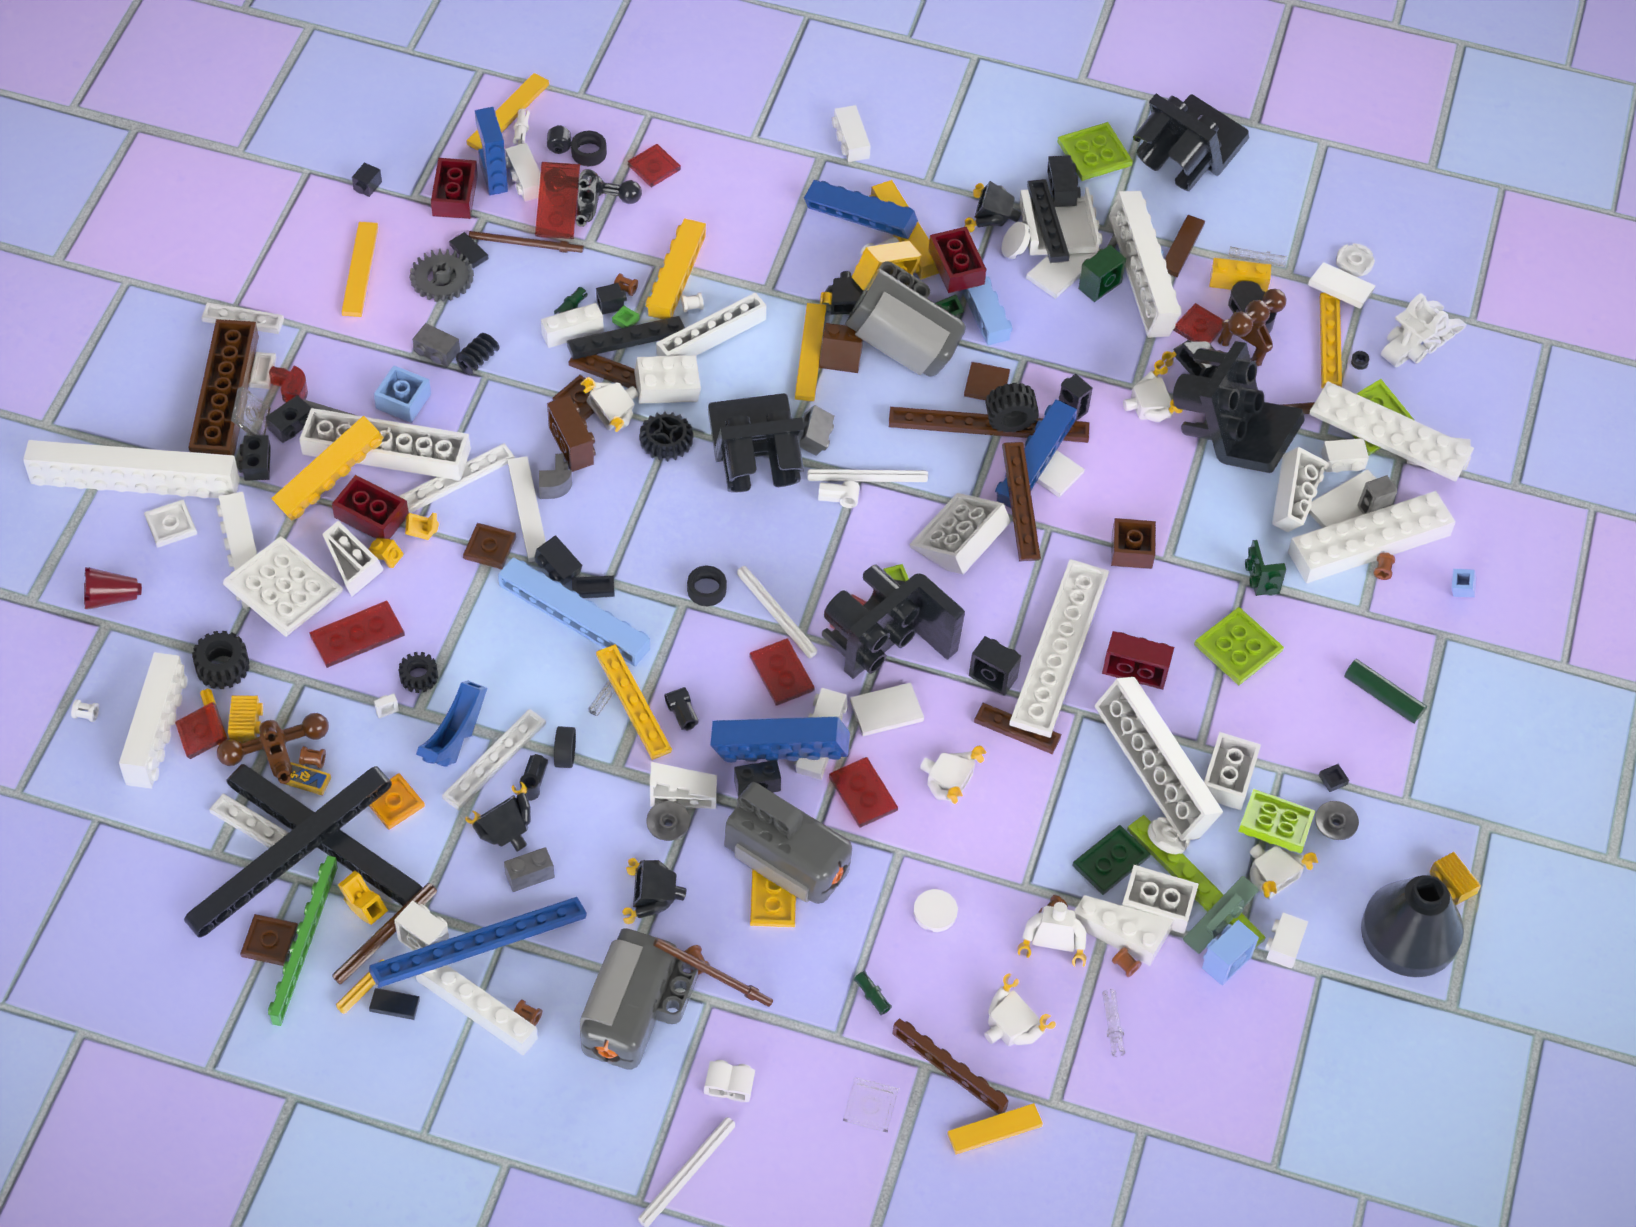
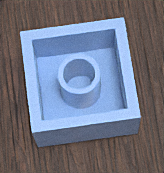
(402, 394)
(1229, 952)

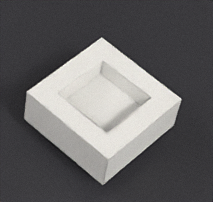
(386, 705)

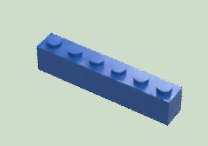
(861, 209)
(1042, 445)

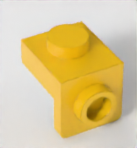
(421, 526)
(386, 550)

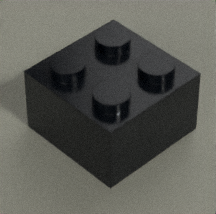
(994, 665)

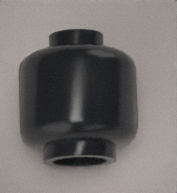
(559, 139)

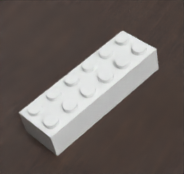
(153, 720)

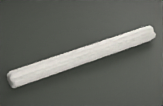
(867, 475)
(777, 612)
(686, 1172)

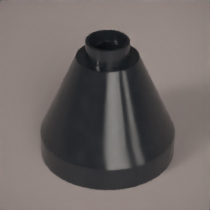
(1413, 926)

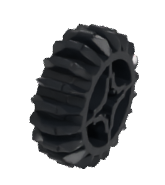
(661, 435)

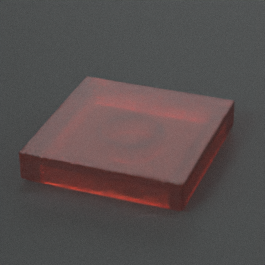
(654, 165)
(1199, 325)
(201, 730)

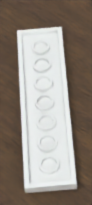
(1391, 431)

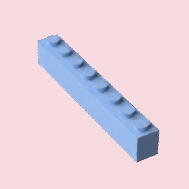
(573, 610)

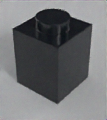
(366, 179)
(610, 298)

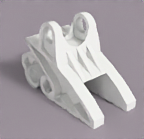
(1420, 322)

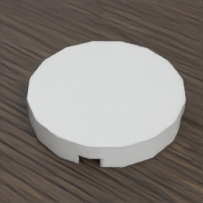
(1015, 240)
(1355, 259)
(1166, 837)
(935, 910)

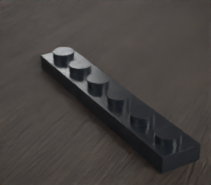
(1048, 221)
(624, 337)

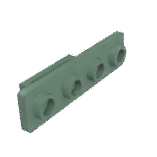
(1221, 914)

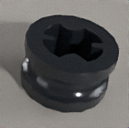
(1361, 355)

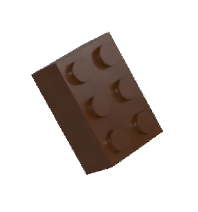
(571, 433)

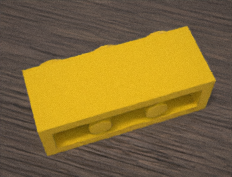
(1228, 272)

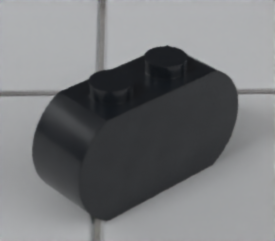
(1244, 293)

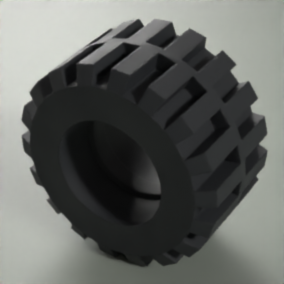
(1012, 407)
(224, 673)

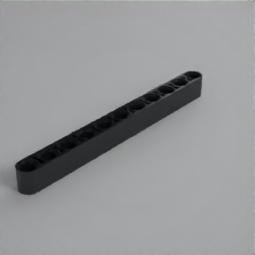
(339, 845)
(287, 852)

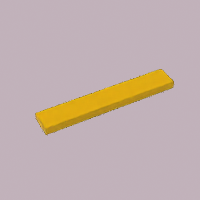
(509, 109)
(360, 269)
(1330, 340)
(810, 352)
(633, 702)

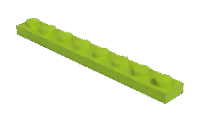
(1181, 867)

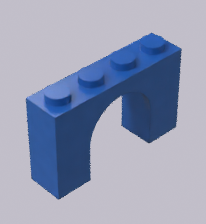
(493, 152)

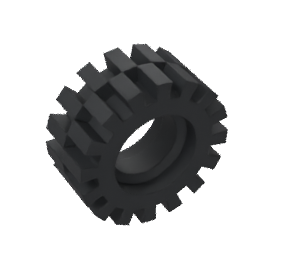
(421, 682)

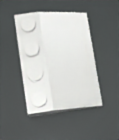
(961, 532)

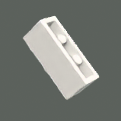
(851, 133)
(523, 171)
(572, 325)

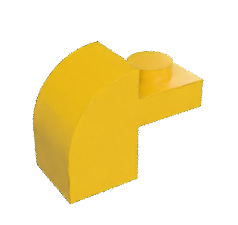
(361, 900)

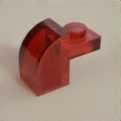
(291, 382)

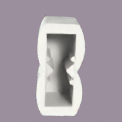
(729, 1081)

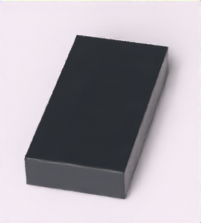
(469, 248)
(594, 586)
(394, 1003)

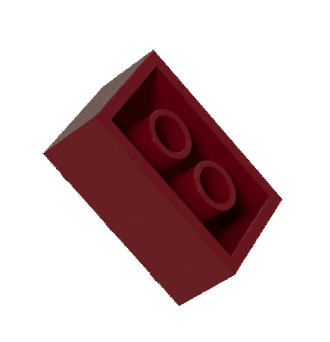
(454, 188)
(957, 259)
(370, 508)
(1138, 658)

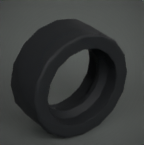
(588, 137)
(708, 572)
(564, 747)

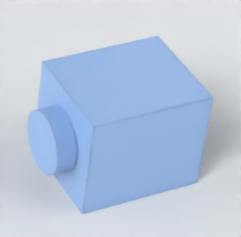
(1464, 583)

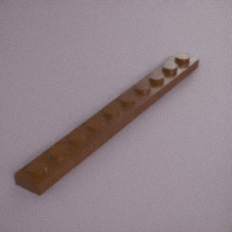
(968, 423)

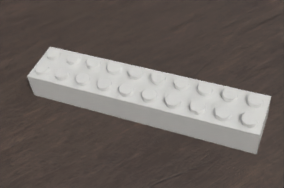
(131, 469)

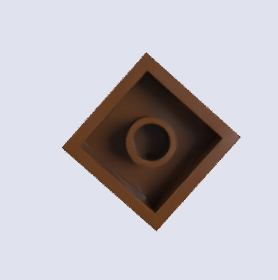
(1133, 543)

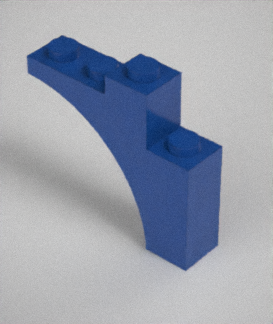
(458, 724)

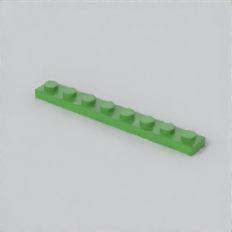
(300, 947)

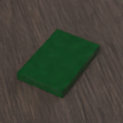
(1111, 859)

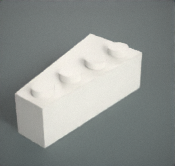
(1297, 487)
(826, 704)
(1124, 927)

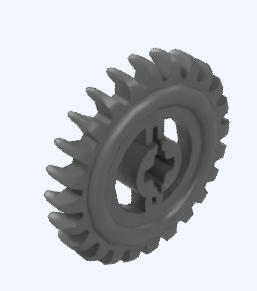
(442, 268)

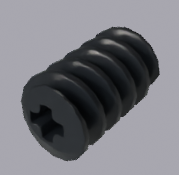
(476, 353)

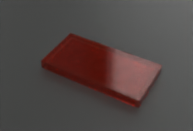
(557, 200)
(357, 634)

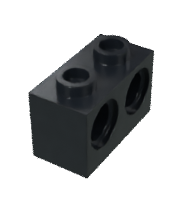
(1076, 394)
(256, 457)

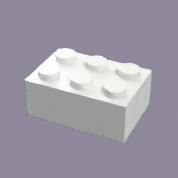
(667, 379)
(1231, 769)
(1161, 895)

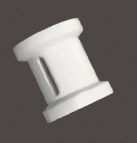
(692, 302)
(78, 706)

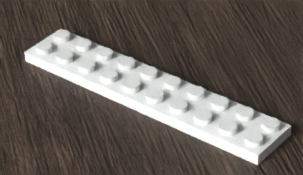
(1059, 648)

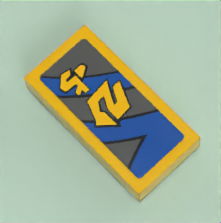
(309, 779)

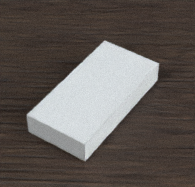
(260, 371)

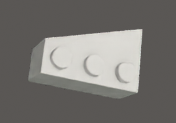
(352, 558)
(682, 786)

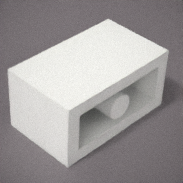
(1345, 455)
(1287, 940)

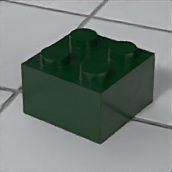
(1102, 273)

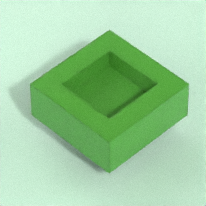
(625, 317)

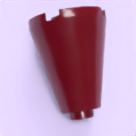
(108, 588)

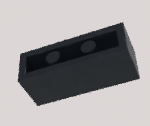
(1063, 181)

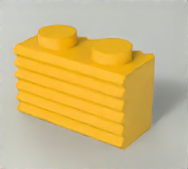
(244, 717)
(1456, 877)

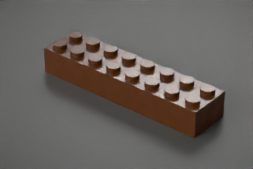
(226, 370)

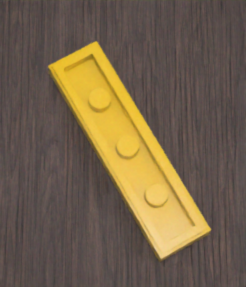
(994, 1128)

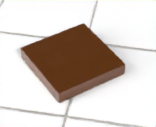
(984, 379)
(577, 395)
(489, 546)
(269, 940)

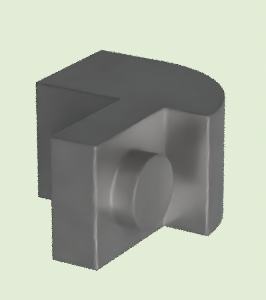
(555, 482)

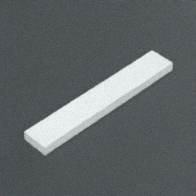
(473, 470)
(526, 505)
(493, 759)

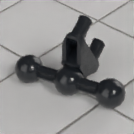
(592, 186)

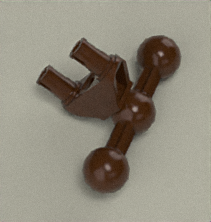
(1251, 323)
(273, 741)

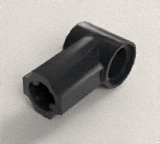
(680, 704)
(534, 775)

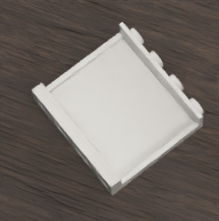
(1077, 224)

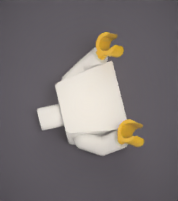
(1151, 397)
(610, 402)
(951, 773)
(1277, 868)
(1055, 929)
(1013, 1018)

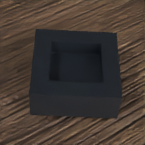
(1333, 777)

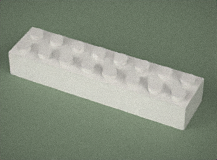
(1145, 264)
(403, 448)
(1368, 535)
(1158, 758)

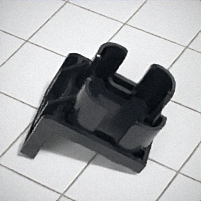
(1190, 135)
(1238, 420)
(756, 429)
(891, 617)

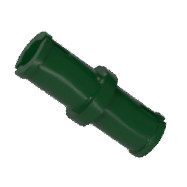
(571, 302)
(872, 992)

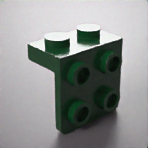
(1263, 578)

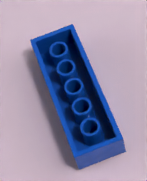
(780, 739)

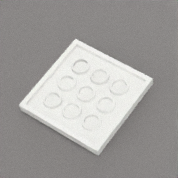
(283, 586)

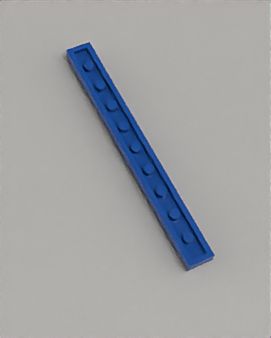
(477, 942)

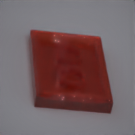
(781, 671)
(863, 792)

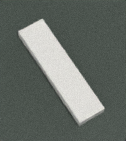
(265, 321)
(247, 821)

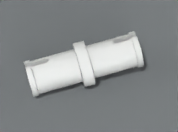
(521, 126)

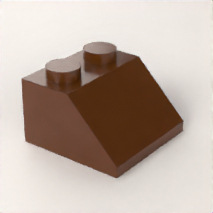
(840, 348)

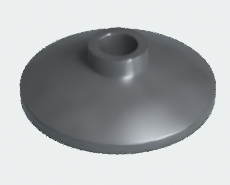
(665, 813)
(1339, 813)

